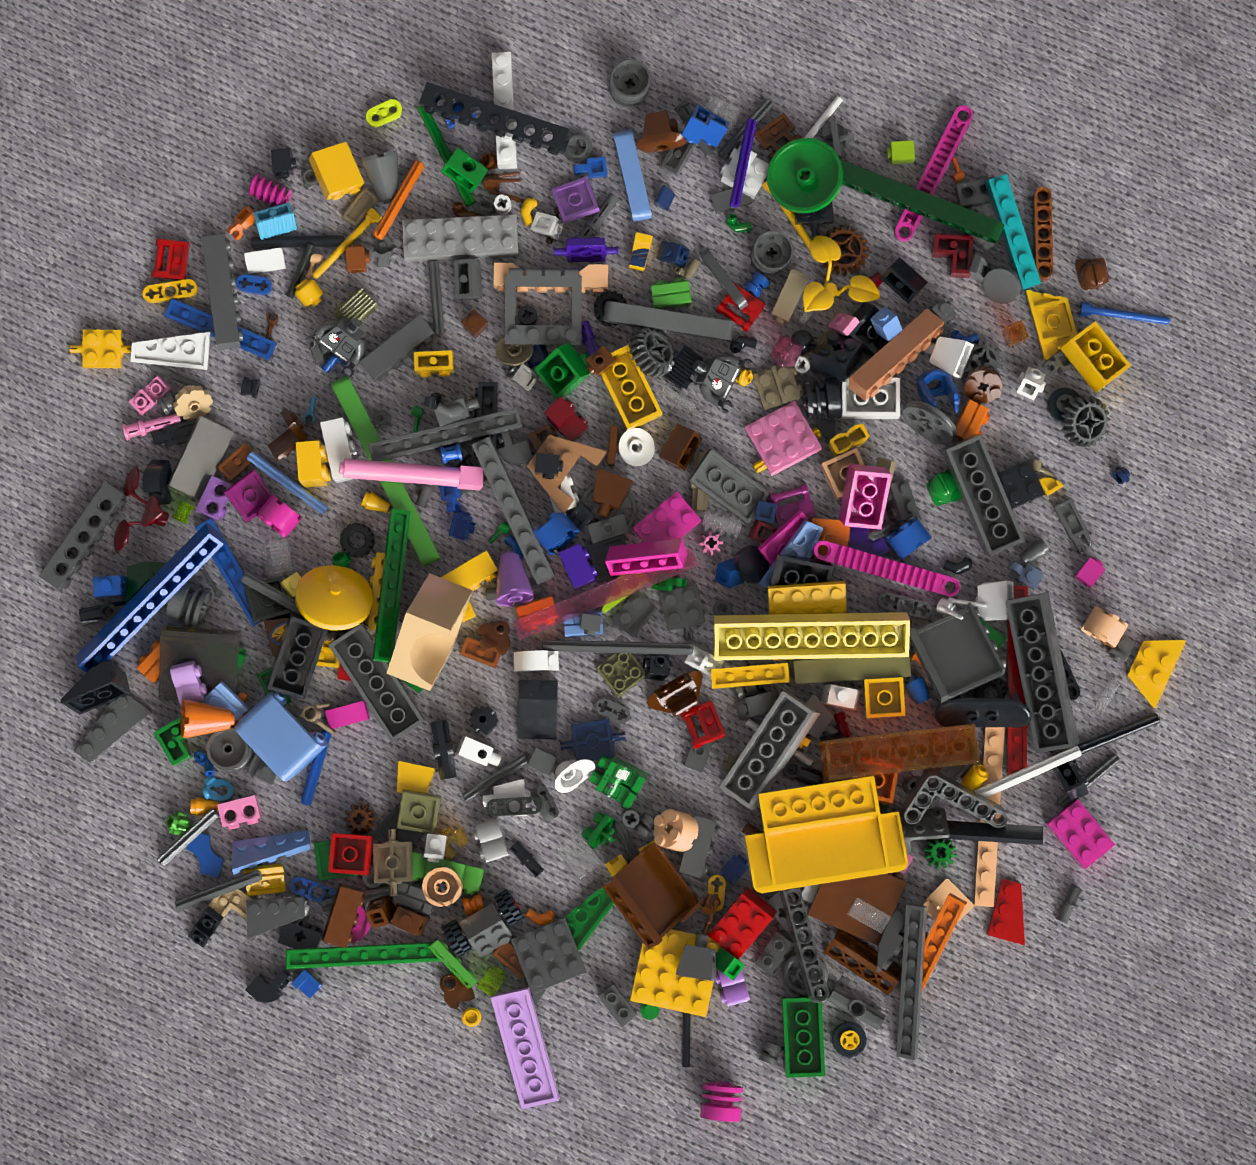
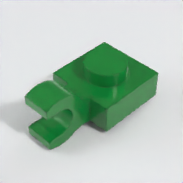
(667, 584)

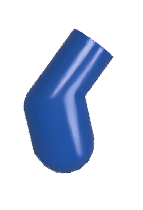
(973, 338)
(330, 363)

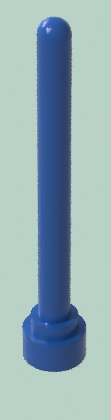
(1088, 309)

